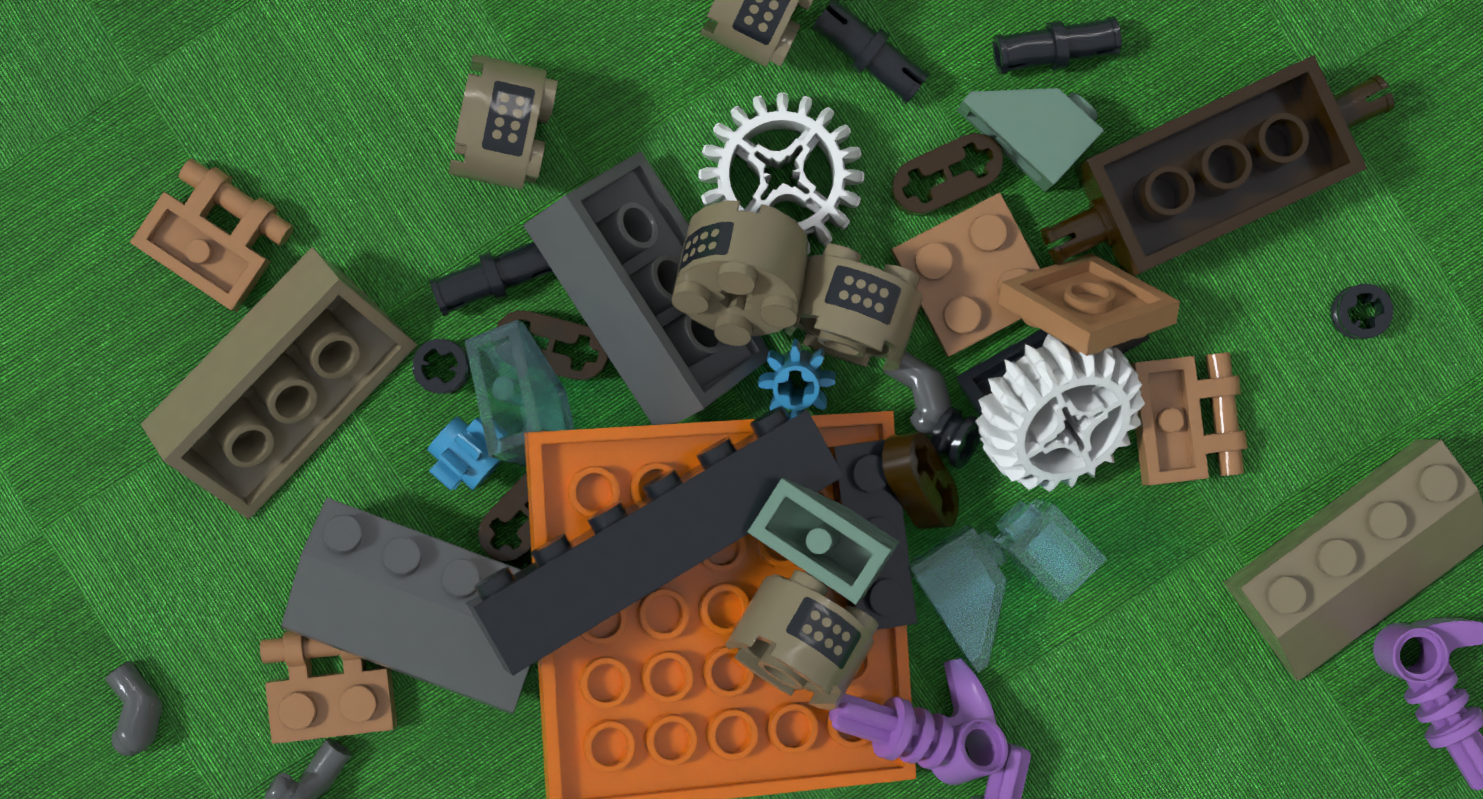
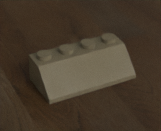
(277, 385)
(1361, 556)

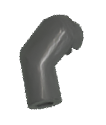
(928, 390)
(139, 713)
(316, 777)

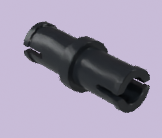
(1057, 45)
(870, 51)
(489, 277)

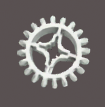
(758, 157)
(1059, 413)

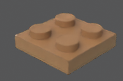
(963, 272)
(1088, 304)

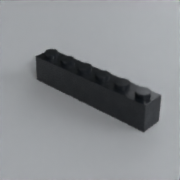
(650, 541)

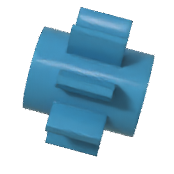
(782, 385)
(462, 455)

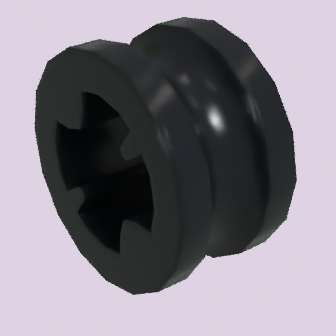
(1374, 324)
(438, 384)
(956, 437)

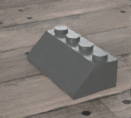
(619, 260)
(399, 603)

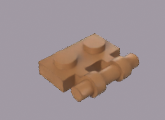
(202, 251)
(1171, 425)
(327, 703)

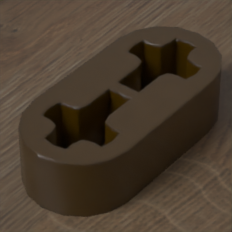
(940, 161)
(566, 332)
(920, 480)
(506, 510)

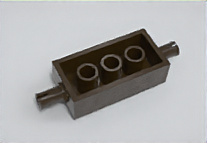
(1219, 167)

